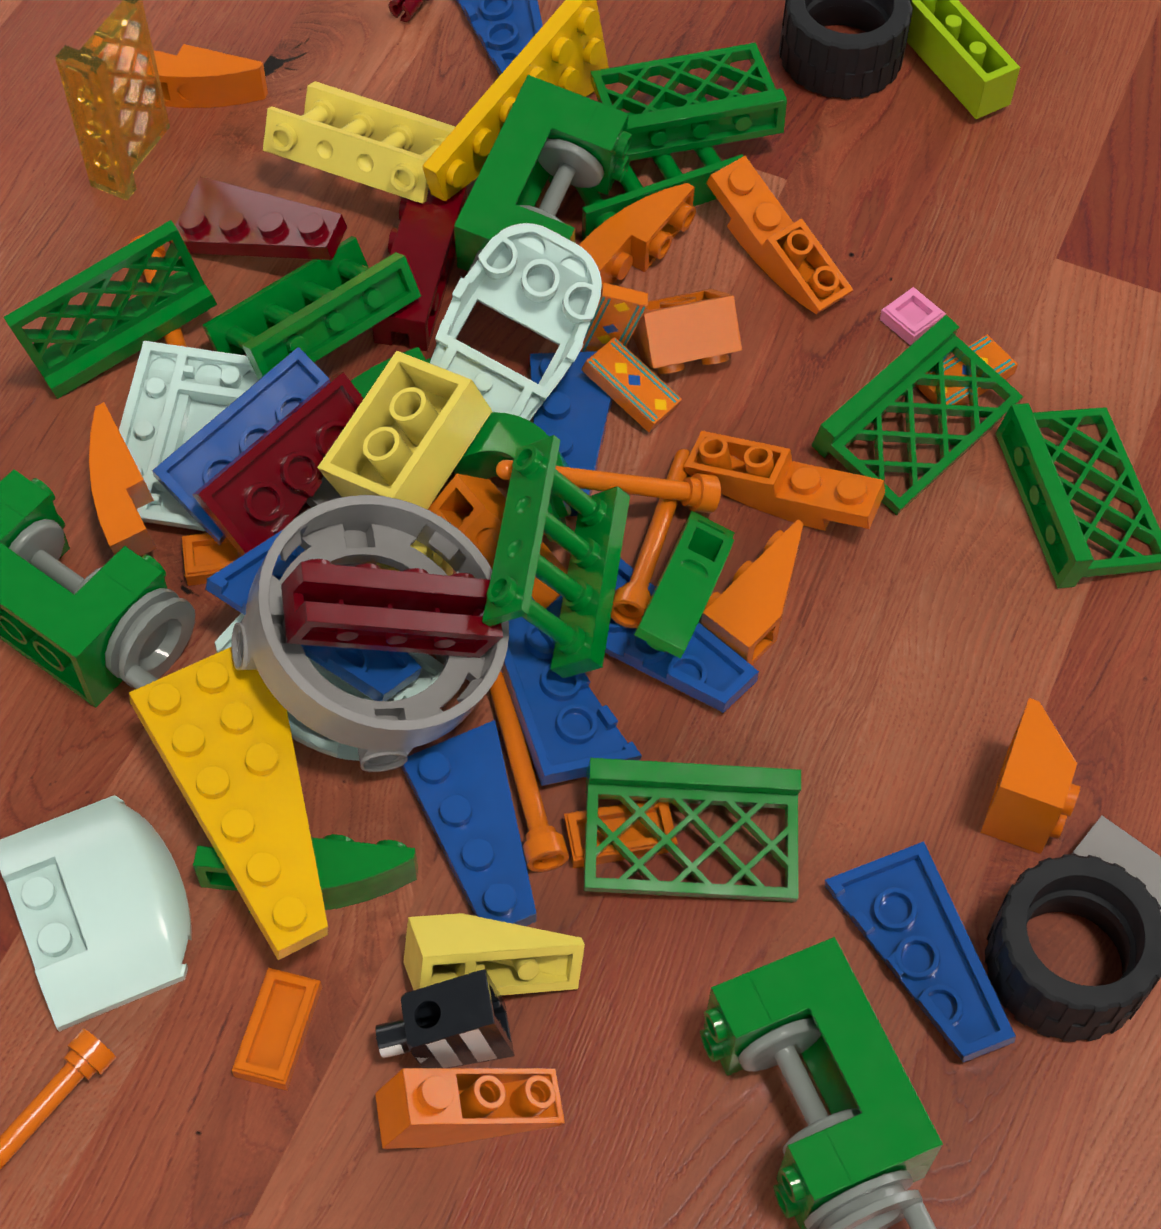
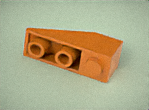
(477, 511)
(753, 606)
(465, 1105)

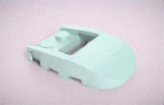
(538, 284)

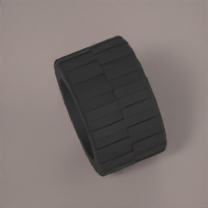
(842, 62)
(1108, 899)

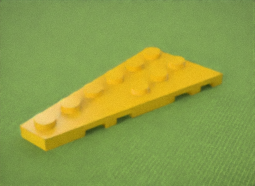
(559, 53)
(241, 778)

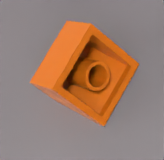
(688, 329)
(1033, 784)

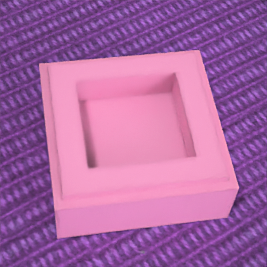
(911, 315)

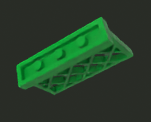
(695, 122)
(118, 328)
(898, 381)
(1048, 495)
(692, 785)

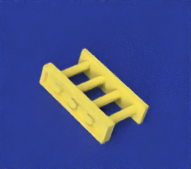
(357, 140)

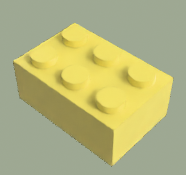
(406, 433)

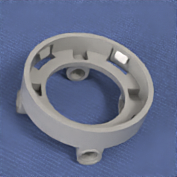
(351, 534)

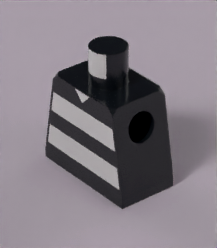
(450, 1024)

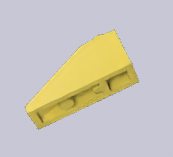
(512, 954)

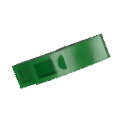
(685, 585)
(346, 869)

